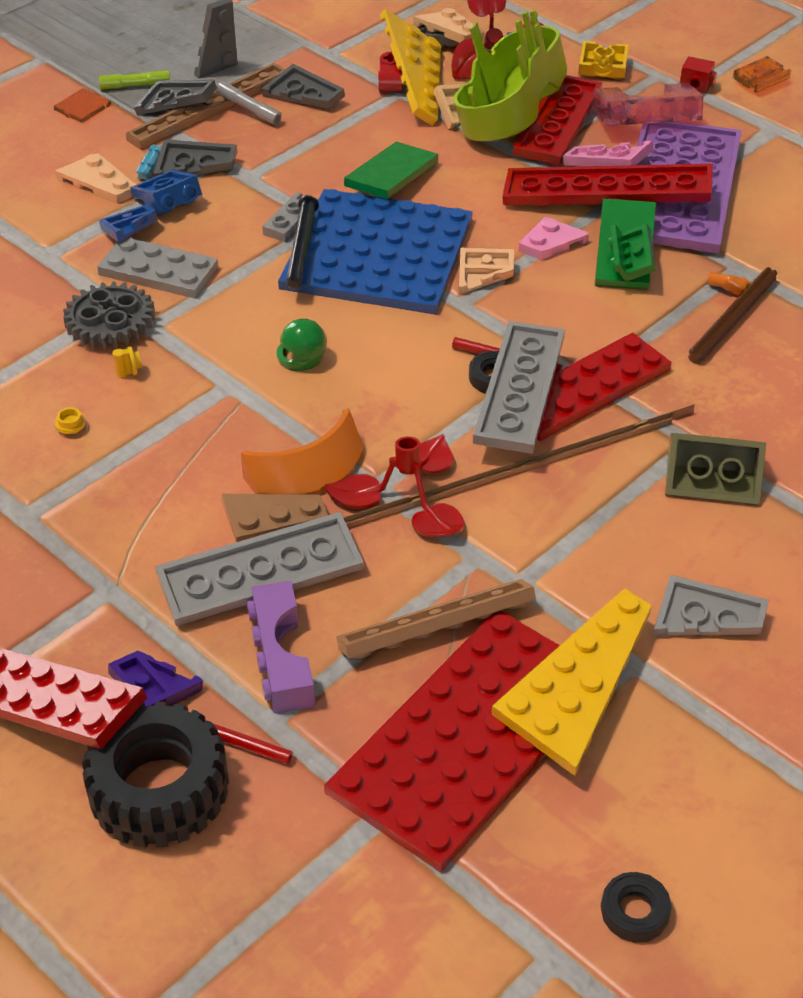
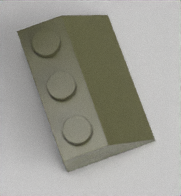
(715, 468)

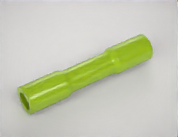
(117, 81)

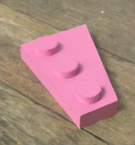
(601, 156)

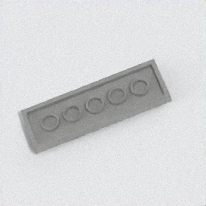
(519, 387)
(225, 575)

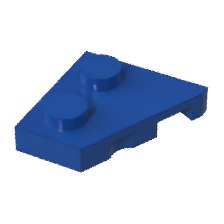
(128, 222)

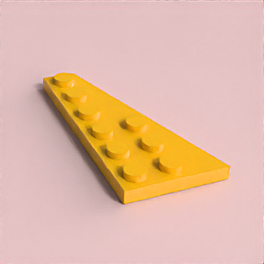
(420, 63)
(571, 688)

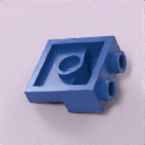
(168, 191)

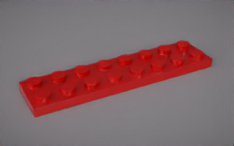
(594, 183)

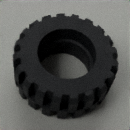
(165, 811)

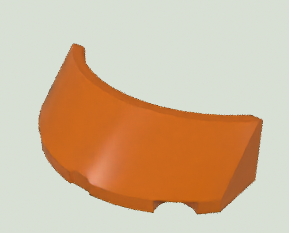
(309, 466)

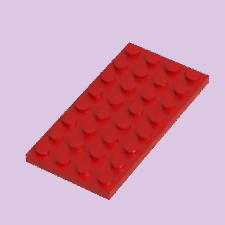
(443, 755)

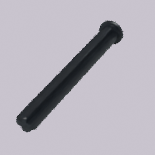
(308, 206)

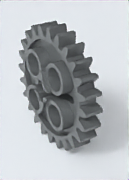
(109, 315)

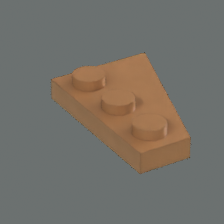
(264, 513)

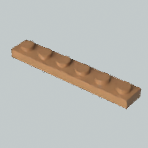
(424, 622)

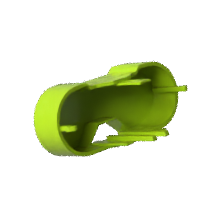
(510, 81)

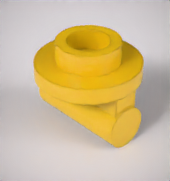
(126, 362)

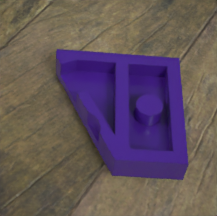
(155, 677)

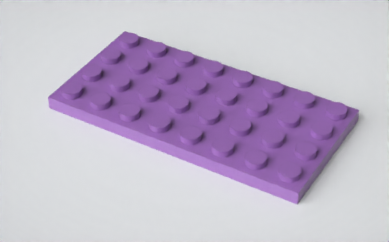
(690, 223)

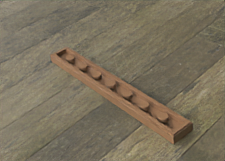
(191, 114)

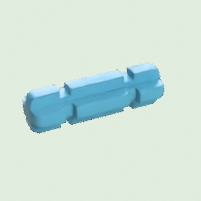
(148, 163)

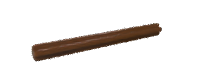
(732, 315)

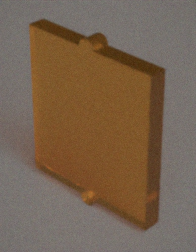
(82, 105)

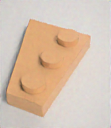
(448, 21)
(99, 176)

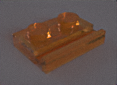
(761, 74)

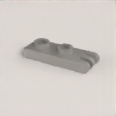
(284, 221)

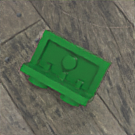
(632, 251)

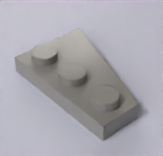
(708, 610)

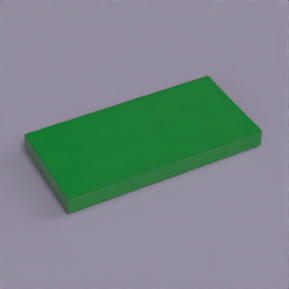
(391, 170)
(625, 215)

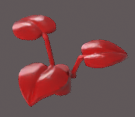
(465, 50)
(410, 457)

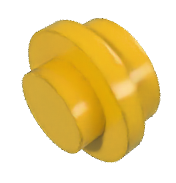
(69, 420)

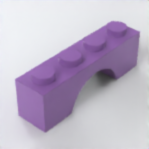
(288, 676)

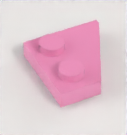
(550, 238)

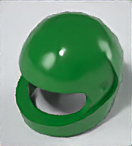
(305, 342)

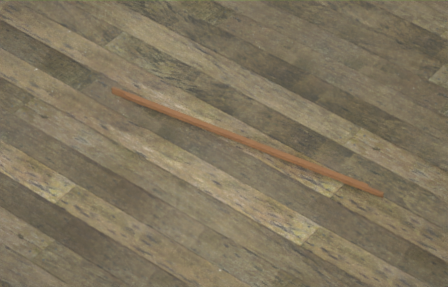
(516, 467)

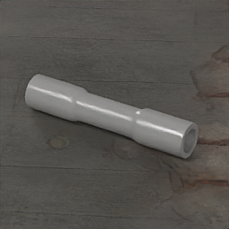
(260, 109)

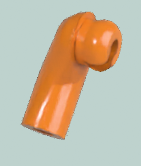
(728, 282)

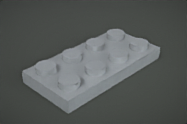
(158, 267)

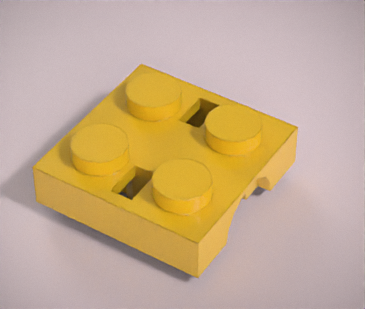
(602, 61)

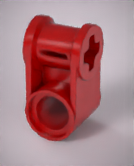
(389, 75)

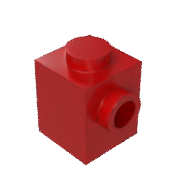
(698, 73)

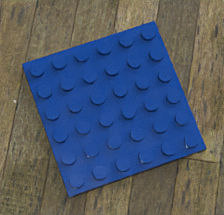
(382, 251)

